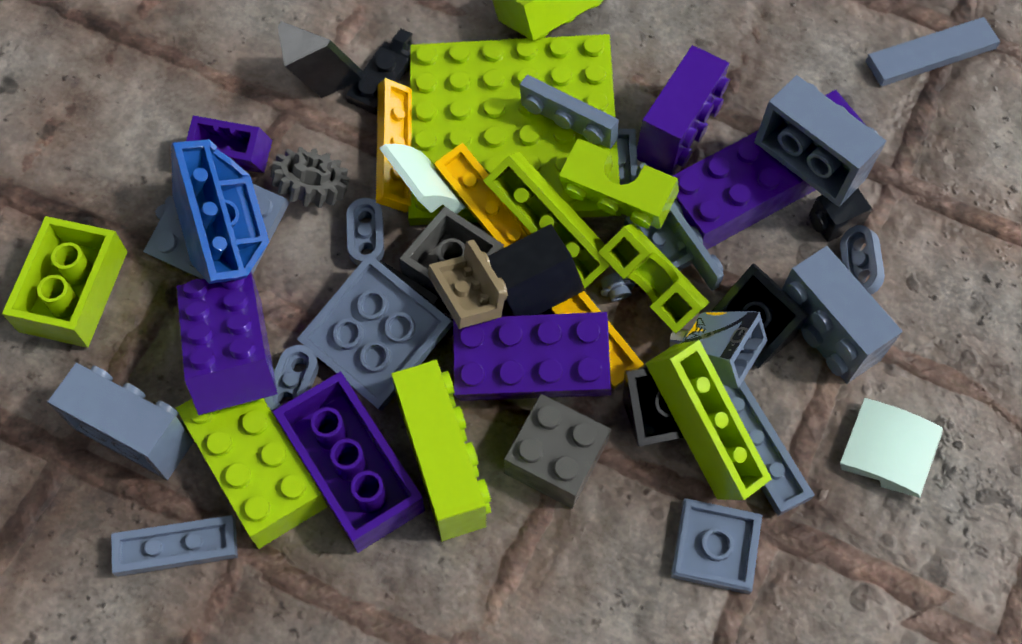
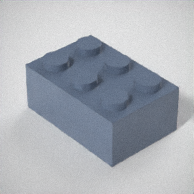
(818, 140)
(842, 316)
(122, 419)

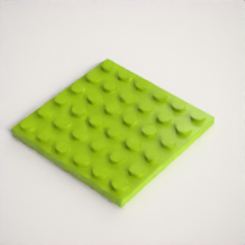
(474, 98)

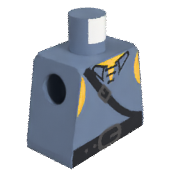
(729, 340)

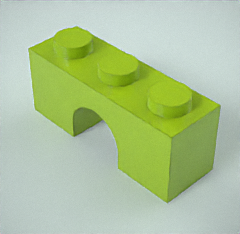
(643, 200)
(640, 260)

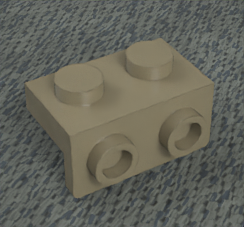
(469, 287)

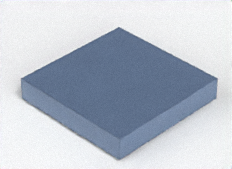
(716, 546)

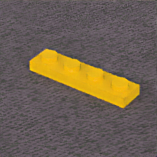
(393, 127)

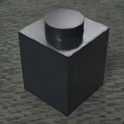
(835, 220)

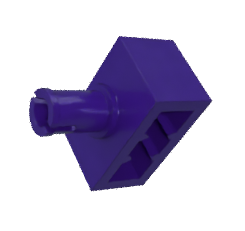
(242, 143)

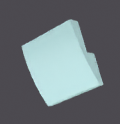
(422, 177)
(892, 447)

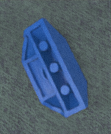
(216, 211)

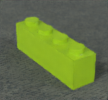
(540, 205)
(708, 421)

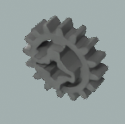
(309, 177)

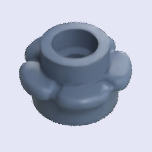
(616, 287)

